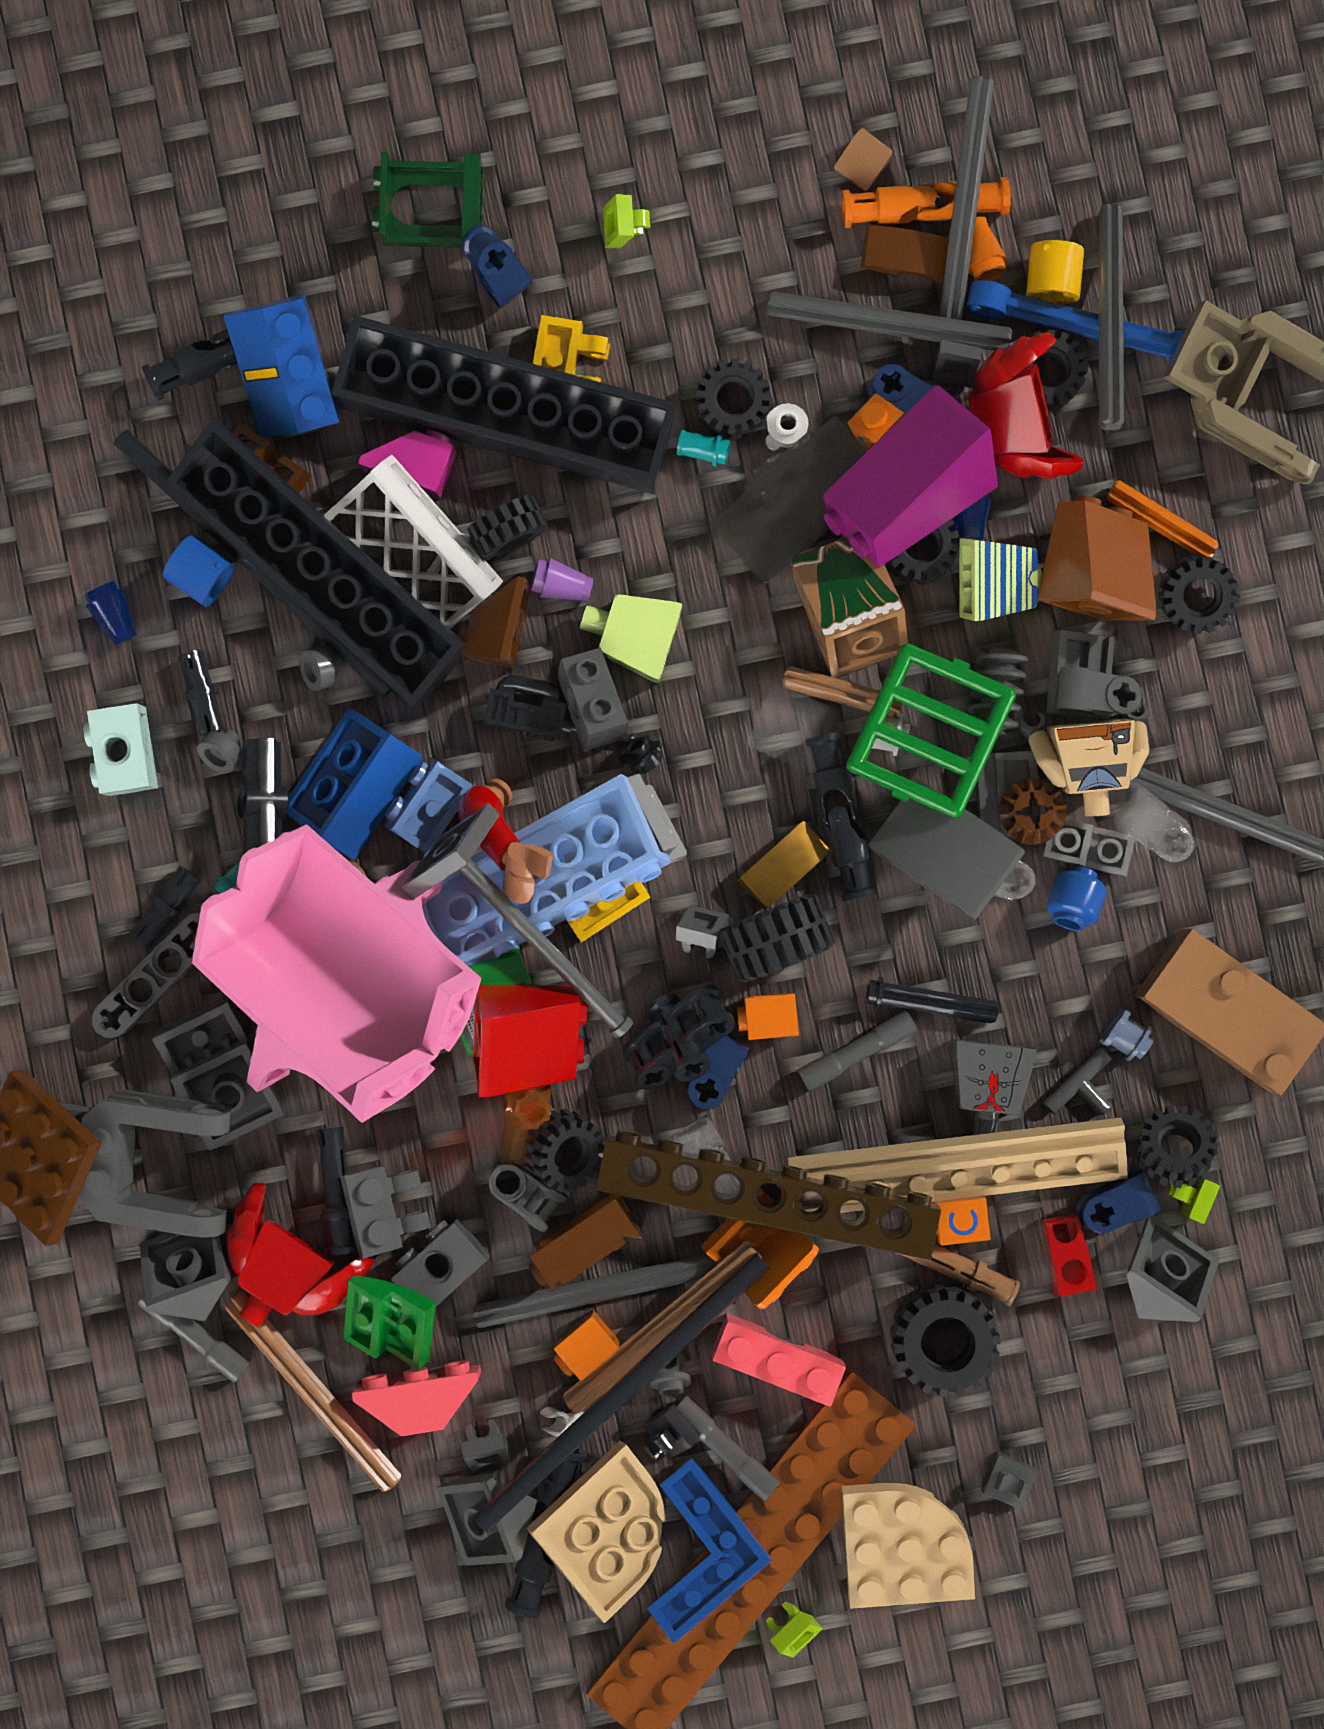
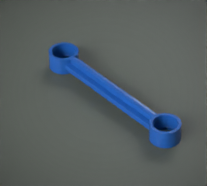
(997, 302)

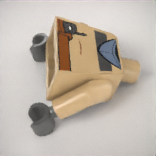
(1090, 755)

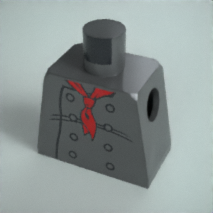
(990, 1080)

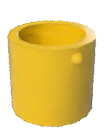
(1055, 271)

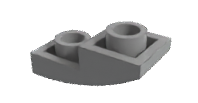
(1091, 848)

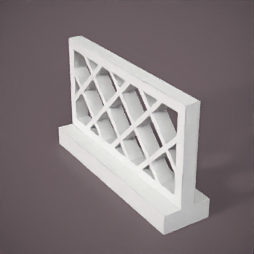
(432, 526)

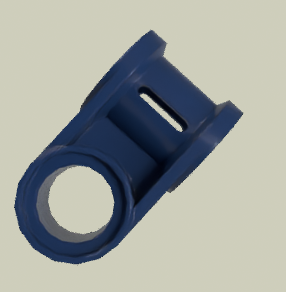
(495, 265)
(906, 391)
(726, 1060)
(1123, 1202)

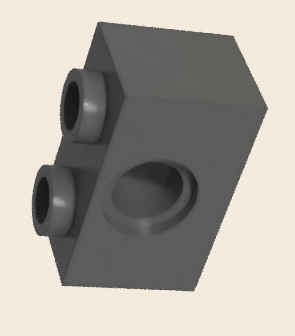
(592, 699)
(460, 1249)

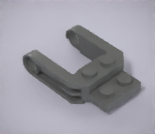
(111, 1174)

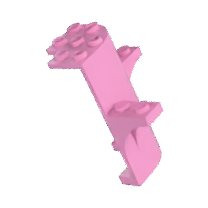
(334, 972)

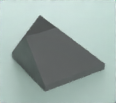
(184, 1274)
(1169, 1274)
(464, 1498)

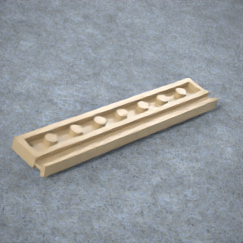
(979, 1163)

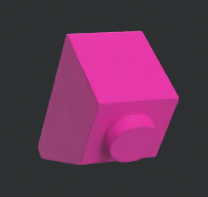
(423, 456)

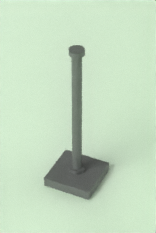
(453, 853)

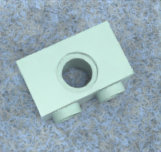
(137, 768)

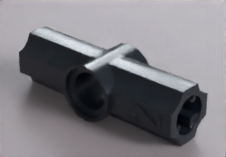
(261, 797)

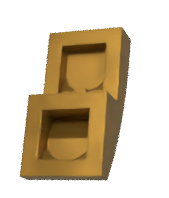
(784, 865)

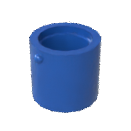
(199, 570)

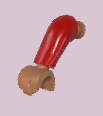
(502, 844)

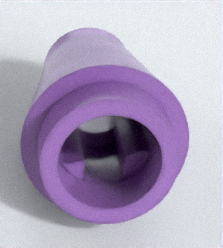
(559, 581)

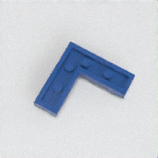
(733, 1548)

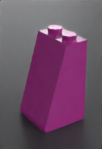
(913, 479)

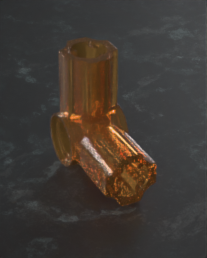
(523, 1112)

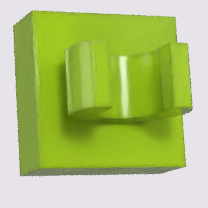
(622, 221)
(1196, 1198)
(795, 1633)

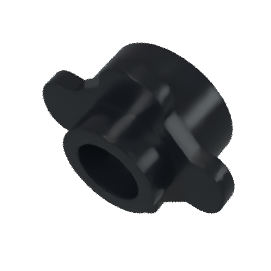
(642, 754)

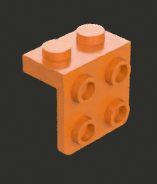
(782, 1250)

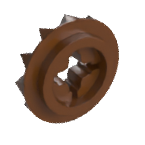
(1021, 826)

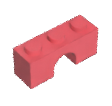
(778, 1362)

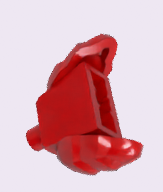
(1015, 409)
(281, 1267)

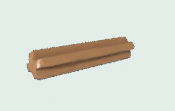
(834, 690)

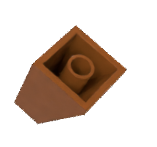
(1099, 563)

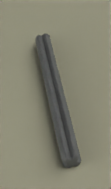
(966, 197)
(1110, 317)
(887, 321)
(1230, 815)
(592, 1291)

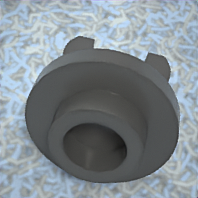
(672, 1381)

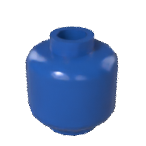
(1076, 898)

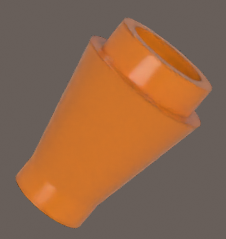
(987, 256)

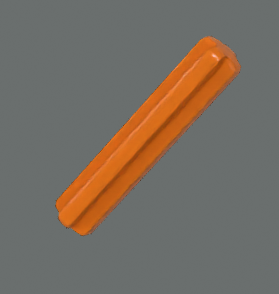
(1162, 520)

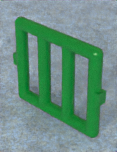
(968, 769)

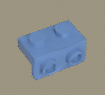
(427, 804)

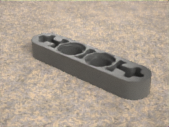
(151, 970)

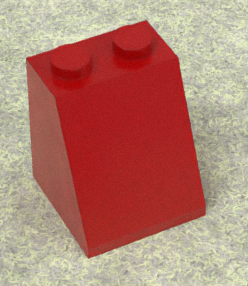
(526, 1037)

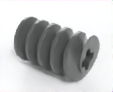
(1001, 667)

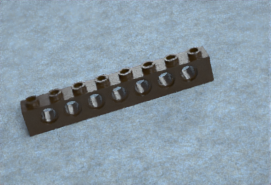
(912, 1238)

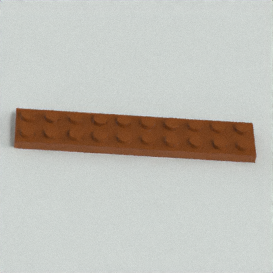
(837, 1447)

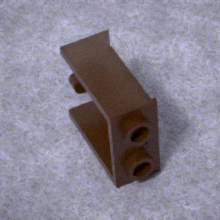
(583, 1241)

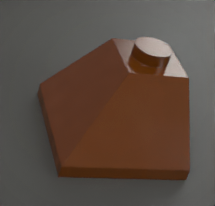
(497, 626)

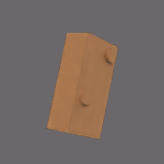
(1231, 1011)

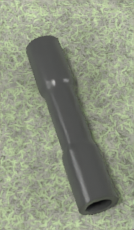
(836, 1063)
(214, 1350)
(745, 1466)

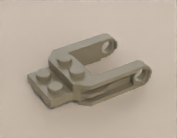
(1219, 366)

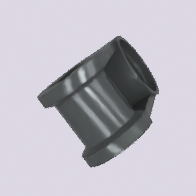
(1092, 692)
(527, 1195)

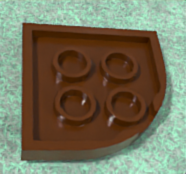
(41, 1157)

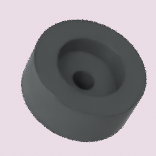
(319, 668)
(220, 750)

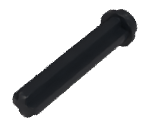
(930, 1002)

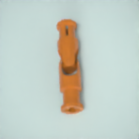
(909, 203)

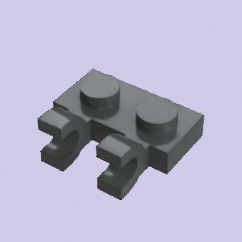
(372, 1209)

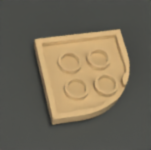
(605, 1531)
(903, 1547)

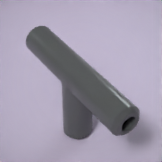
(1080, 1084)

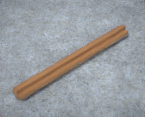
(646, 1338)
(317, 1397)

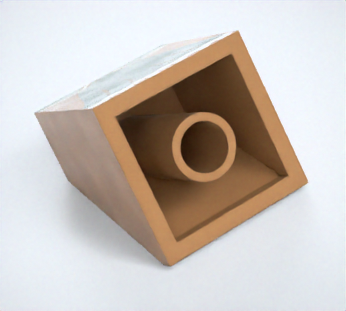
(849, 606)

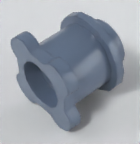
(1127, 1035)

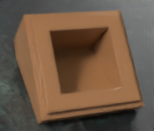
(863, 160)

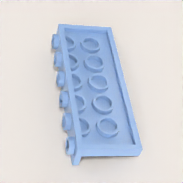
(597, 851)

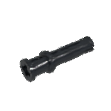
(335, 1214)

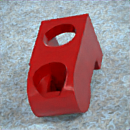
(1068, 1256)

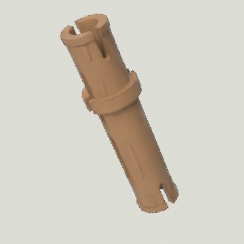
(970, 1273)

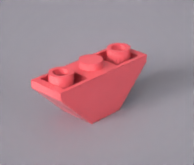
(418, 1399)

